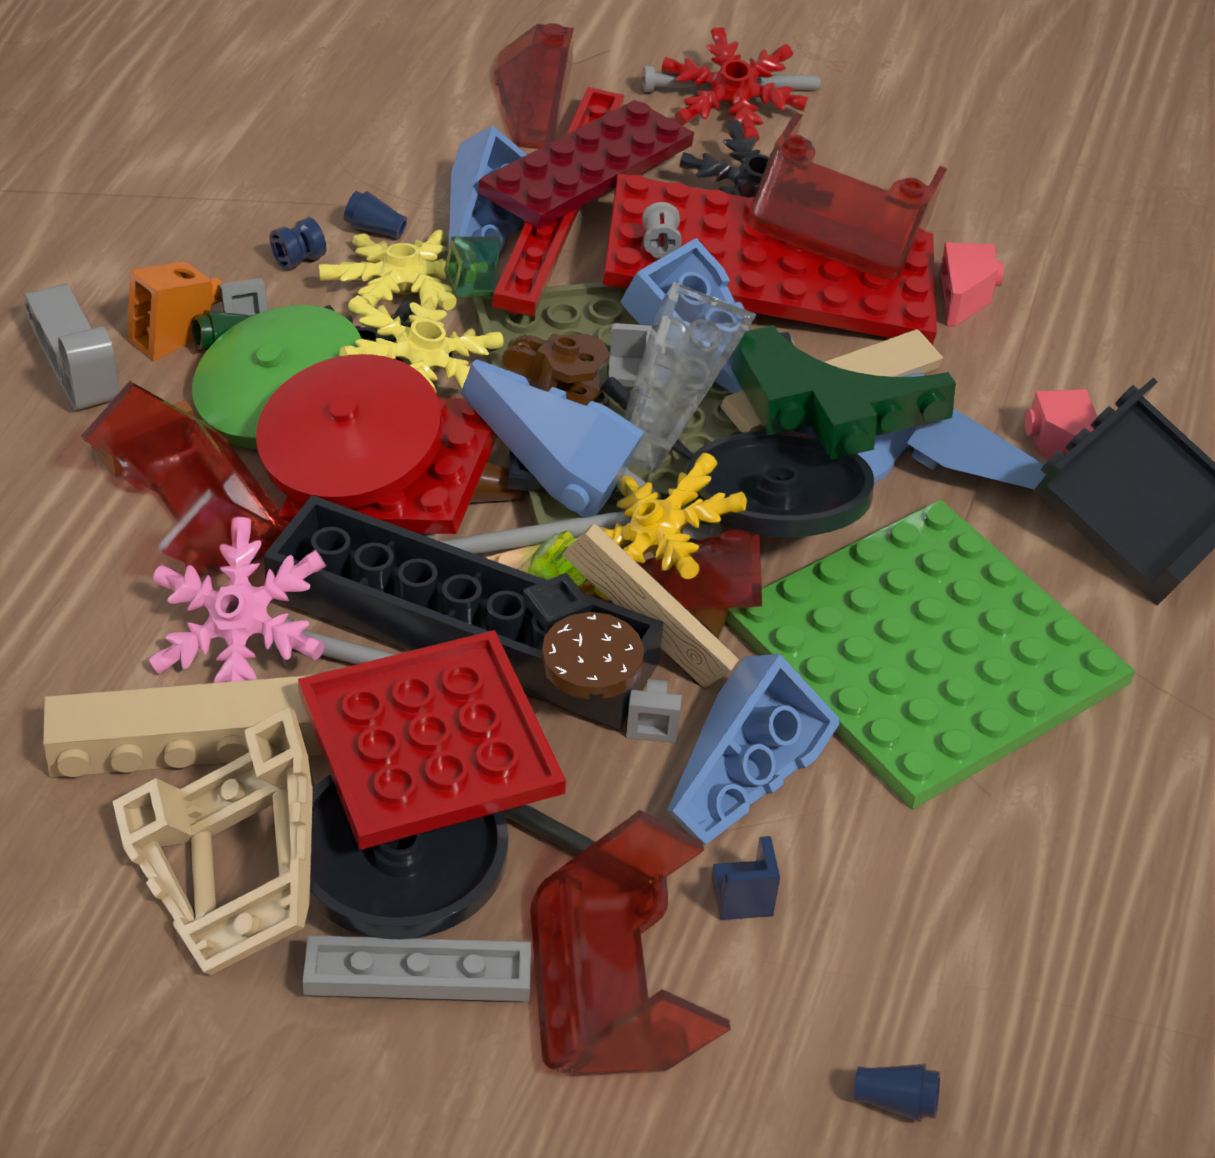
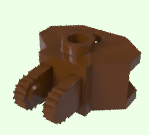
(560, 363)

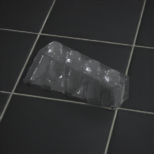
(679, 365)

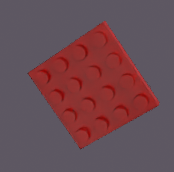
(444, 491)
(429, 738)

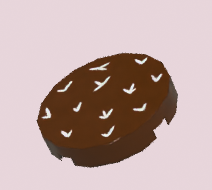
(592, 655)

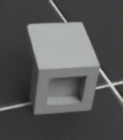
(627, 351)

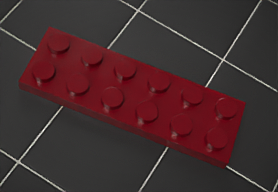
(585, 163)

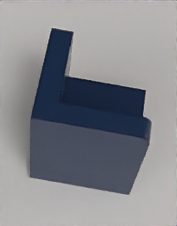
(748, 887)

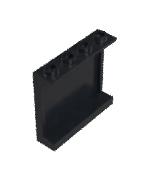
(1137, 493)

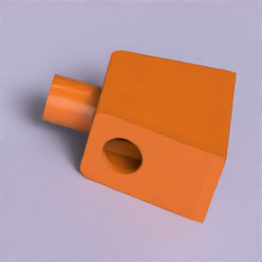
(164, 305)

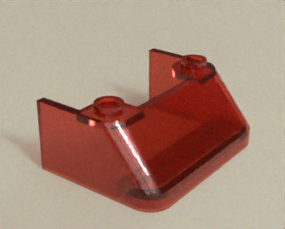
(840, 214)
(192, 474)
(592, 958)

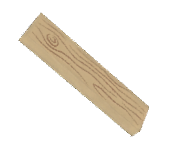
(634, 589)

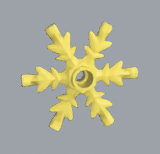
(395, 269)
(424, 342)

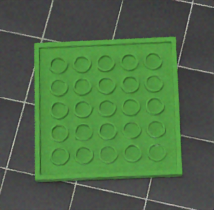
(931, 650)

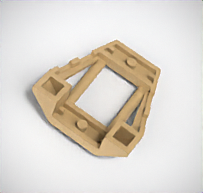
(164, 815)

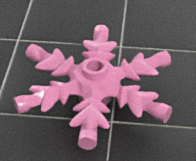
(238, 609)

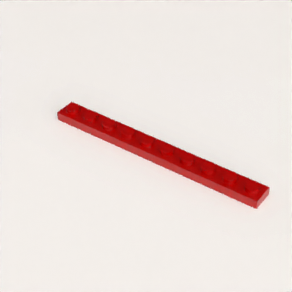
(539, 249)

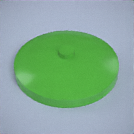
(257, 358)

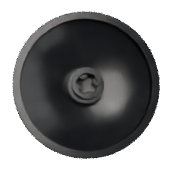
(787, 483)
(404, 884)

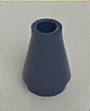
(372, 215)
(900, 1089)

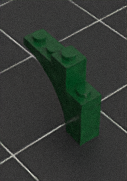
(840, 404)

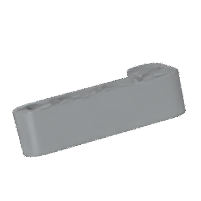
(76, 352)

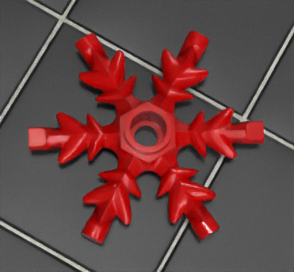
(734, 83)

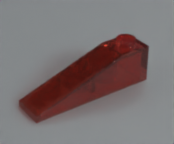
(534, 82)
(726, 576)

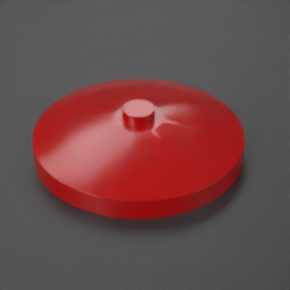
(350, 430)

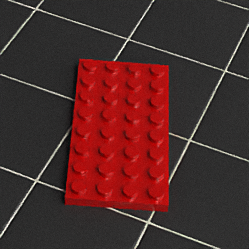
(770, 273)

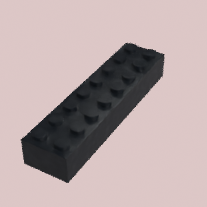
(435, 593)

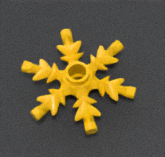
(659, 523)

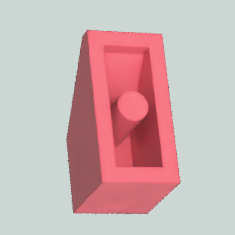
(968, 279)
(1058, 418)

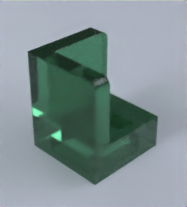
(473, 265)

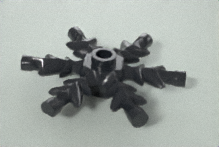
(746, 176)

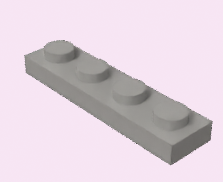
(417, 968)

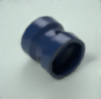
(297, 243)

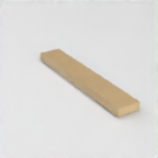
(893, 357)

